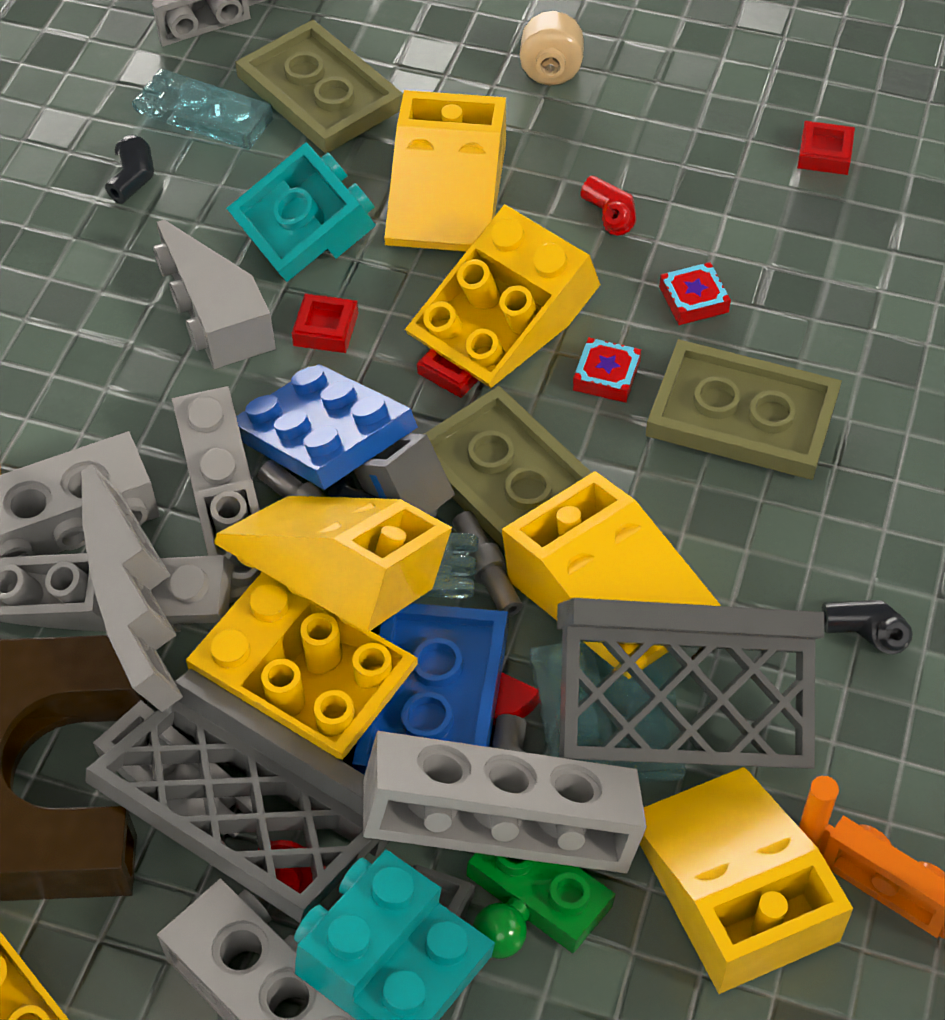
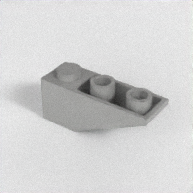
(221, 299)

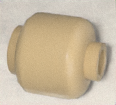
(553, 43)

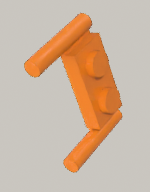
(872, 863)

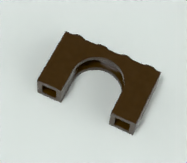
(60, 849)

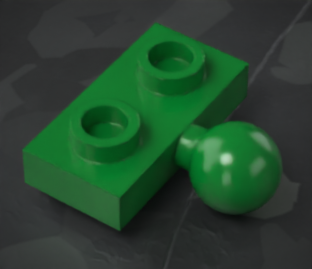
(550, 896)

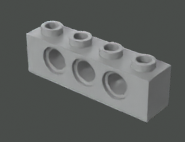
(45, 498)
(502, 802)
(219, 928)

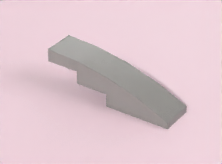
(122, 574)

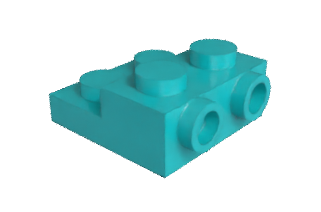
(303, 211)
(389, 945)

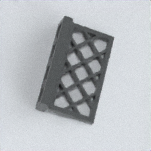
(695, 627)
(274, 763)

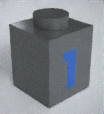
(409, 473)

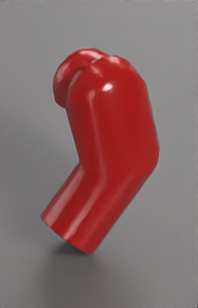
(616, 205)

